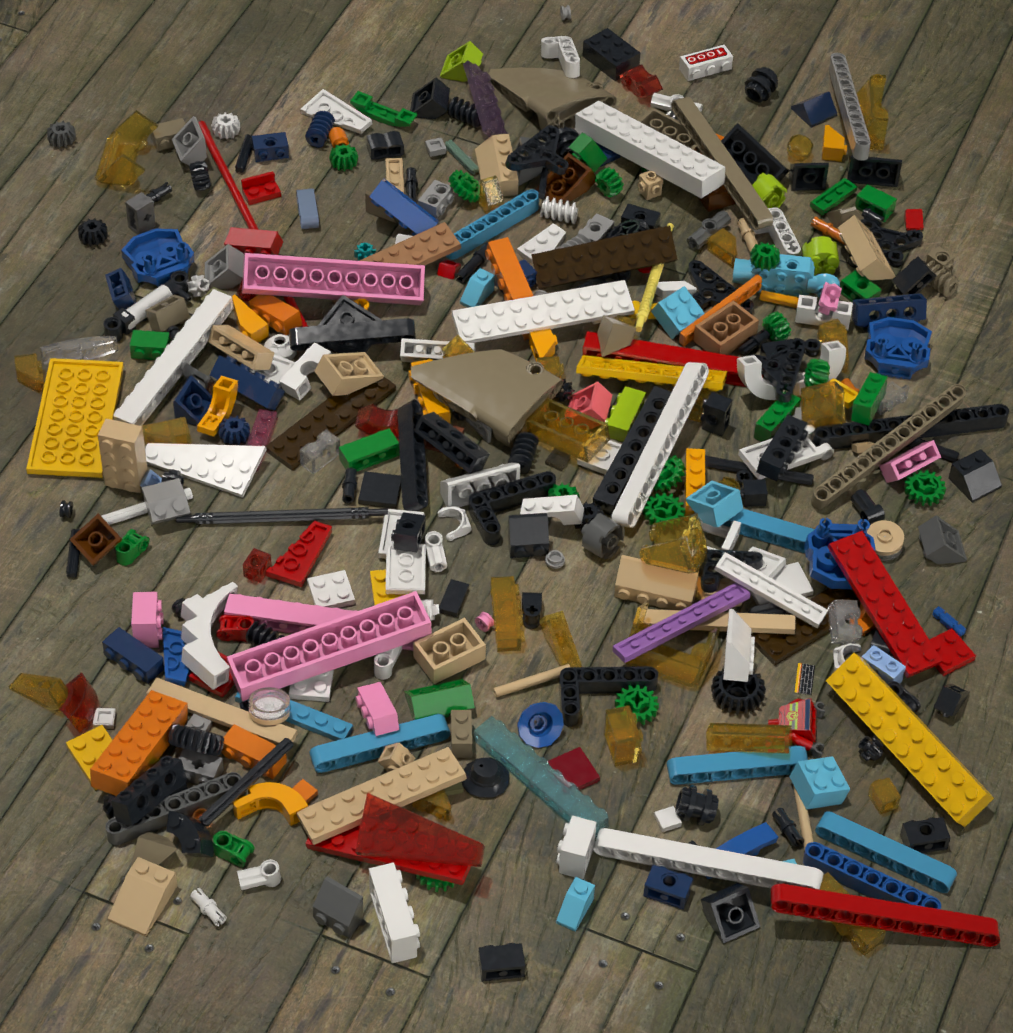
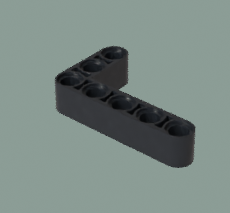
(502, 497)
(599, 681)

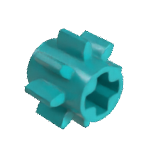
(363, 251)

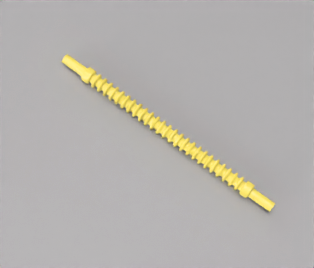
(649, 293)

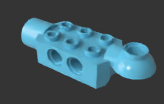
(791, 276)

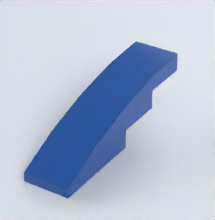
(750, 841)

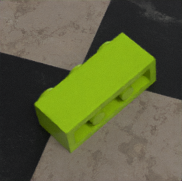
(625, 412)

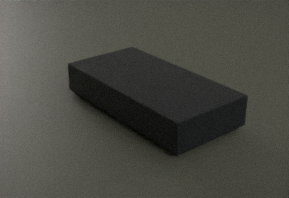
(453, 598)

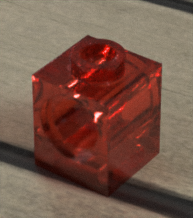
(256, 565)

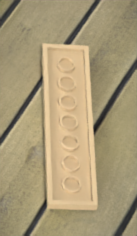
(397, 787)

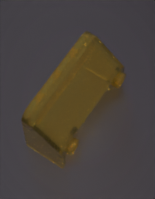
(120, 151)
(672, 663)

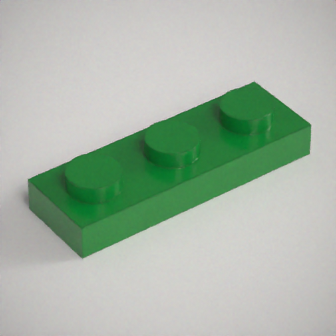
(833, 196)

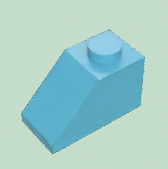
(478, 288)
(576, 904)

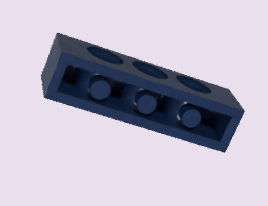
(863, 307)

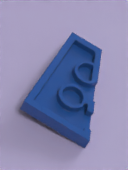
(175, 670)

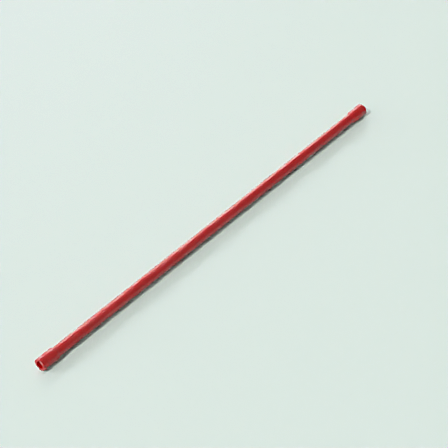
(237, 195)

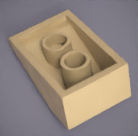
(347, 372)
(143, 896)

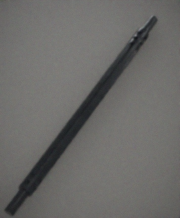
(282, 515)

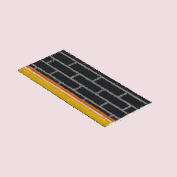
(804, 678)

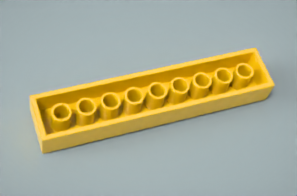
(910, 740)

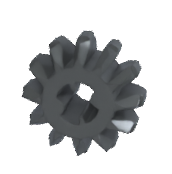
(61, 134)

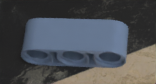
(307, 208)

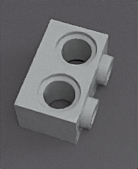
(436, 198)

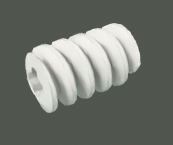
(558, 209)

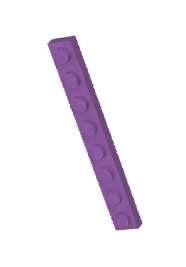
(681, 622)

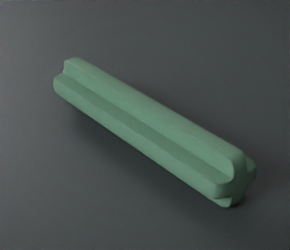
(454, 149)

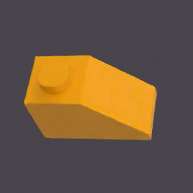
(833, 145)
(542, 343)

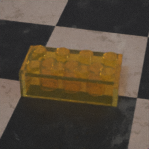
(568, 430)

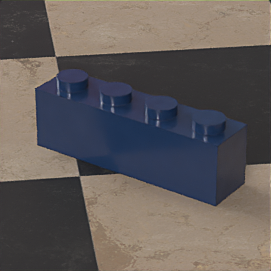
(249, 383)

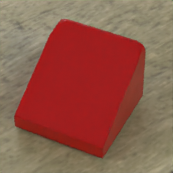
(913, 219)
(448, 269)

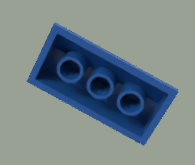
(402, 207)

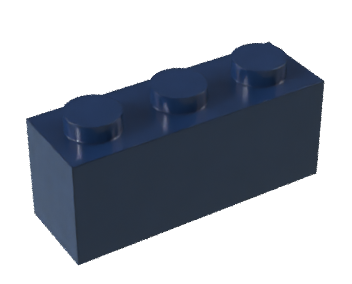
(133, 655)

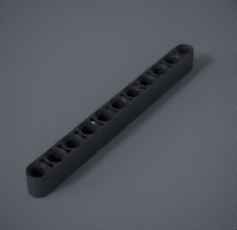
(956, 422)

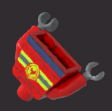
(802, 717)

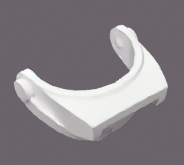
(460, 515)
(841, 651)

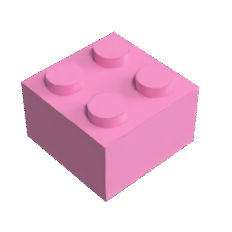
(147, 618)

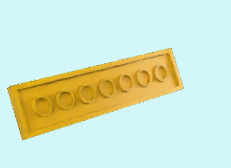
(642, 371)

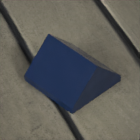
(816, 109)
(192, 402)

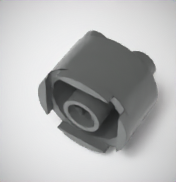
(602, 536)

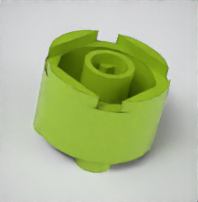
(770, 190)
(823, 254)

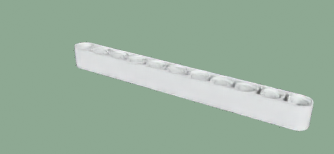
(660, 444)
(704, 860)

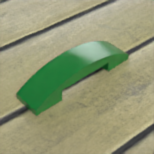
(380, 113)

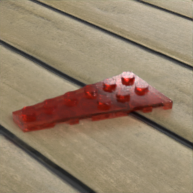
(403, 835)

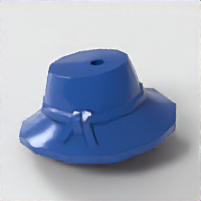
(547, 726)

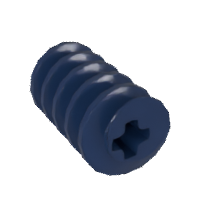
(319, 128)

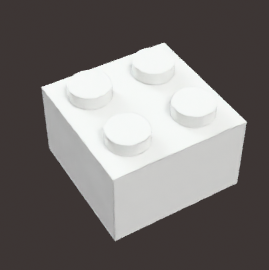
(576, 847)

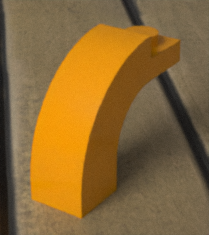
(270, 796)

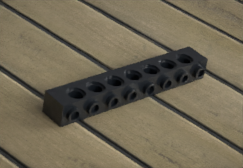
(630, 451)

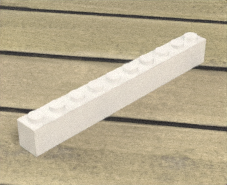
(166, 369)

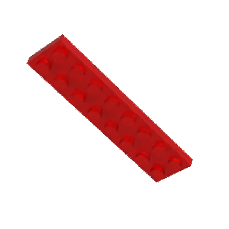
(884, 603)
(345, 846)

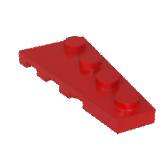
(301, 556)

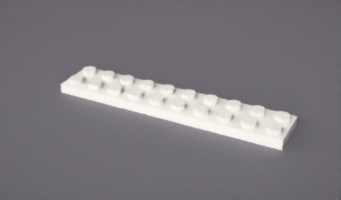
(543, 312)

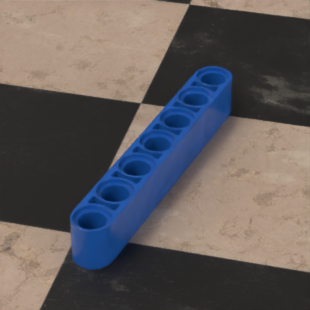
(863, 875)

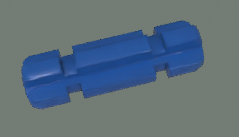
(947, 620)

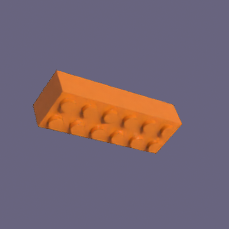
(138, 743)

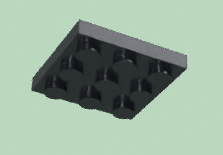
(348, 312)

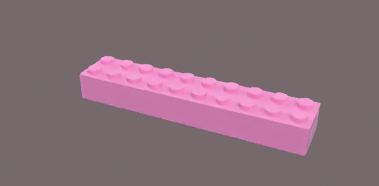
(332, 279)
(330, 645)

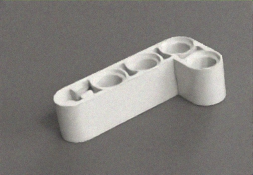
(564, 49)
(781, 234)

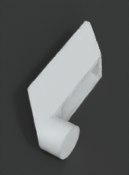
(665, 289)

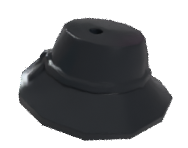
(485, 778)

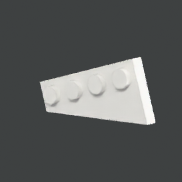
(344, 115)

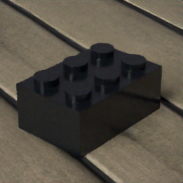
(610, 53)

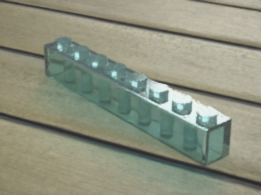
(538, 774)

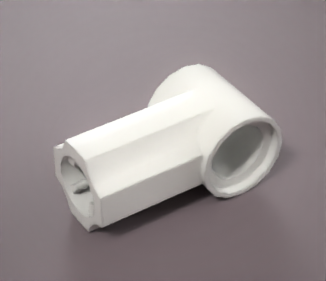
(435, 551)
(384, 663)
(259, 875)

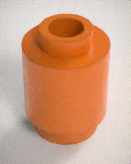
(338, 137)

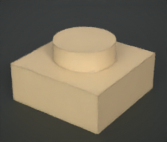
(861, 447)

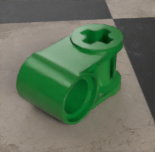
(131, 547)
(235, 850)

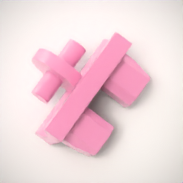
(829, 298)

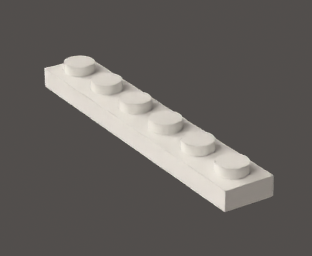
(771, 590)

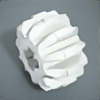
(226, 126)

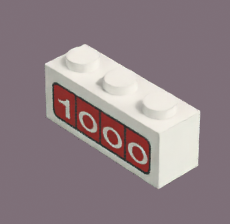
(706, 62)

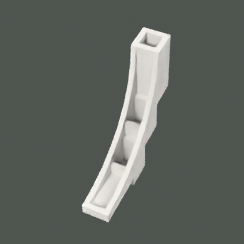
(199, 652)

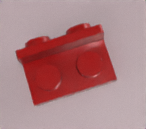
(260, 188)

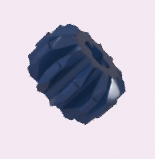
(234, 430)

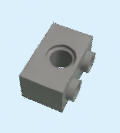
(597, 228)

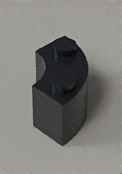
(192, 835)

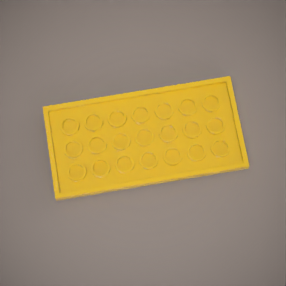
(70, 415)

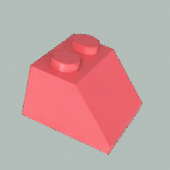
(592, 401)

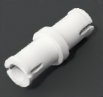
(208, 907)

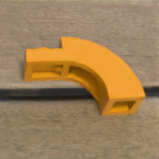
(221, 405)

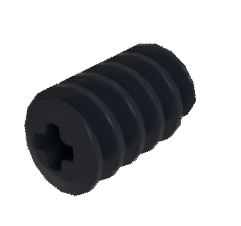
(464, 111)
(524, 451)
(260, 634)

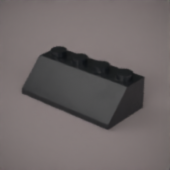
(752, 155)

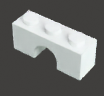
(808, 312)
(295, 380)
(565, 508)

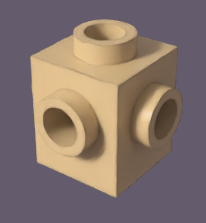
(650, 185)
(395, 756)

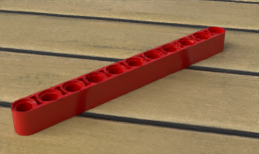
(884, 915)

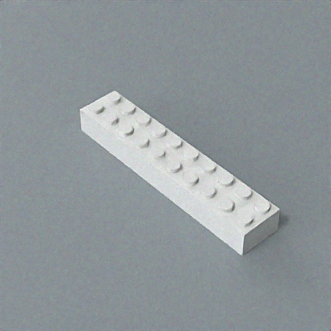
(650, 149)

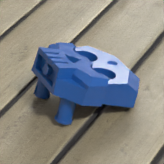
(157, 255)
(898, 347)
(816, 551)

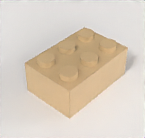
(449, 650)

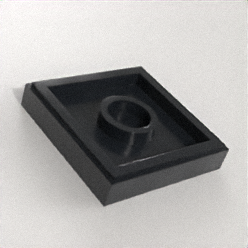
(380, 489)

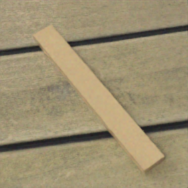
(757, 622)
(222, 712)

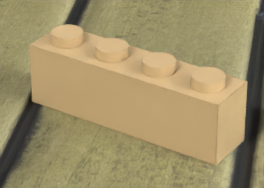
(241, 347)

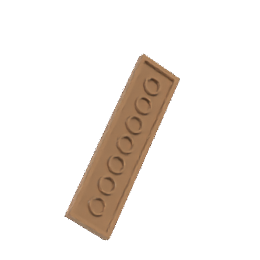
(419, 249)

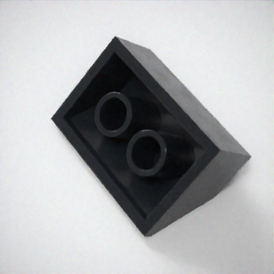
(874, 171)

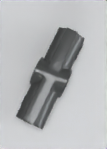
(708, 228)

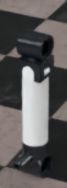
(125, 320)

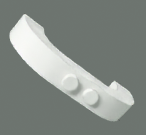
(750, 369)

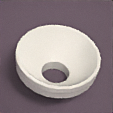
(280, 350)

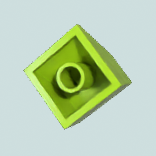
(453, 65)

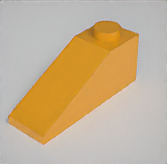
(249, 322)

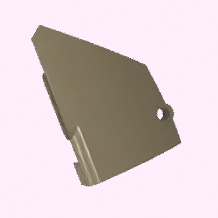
(550, 93)
(490, 388)

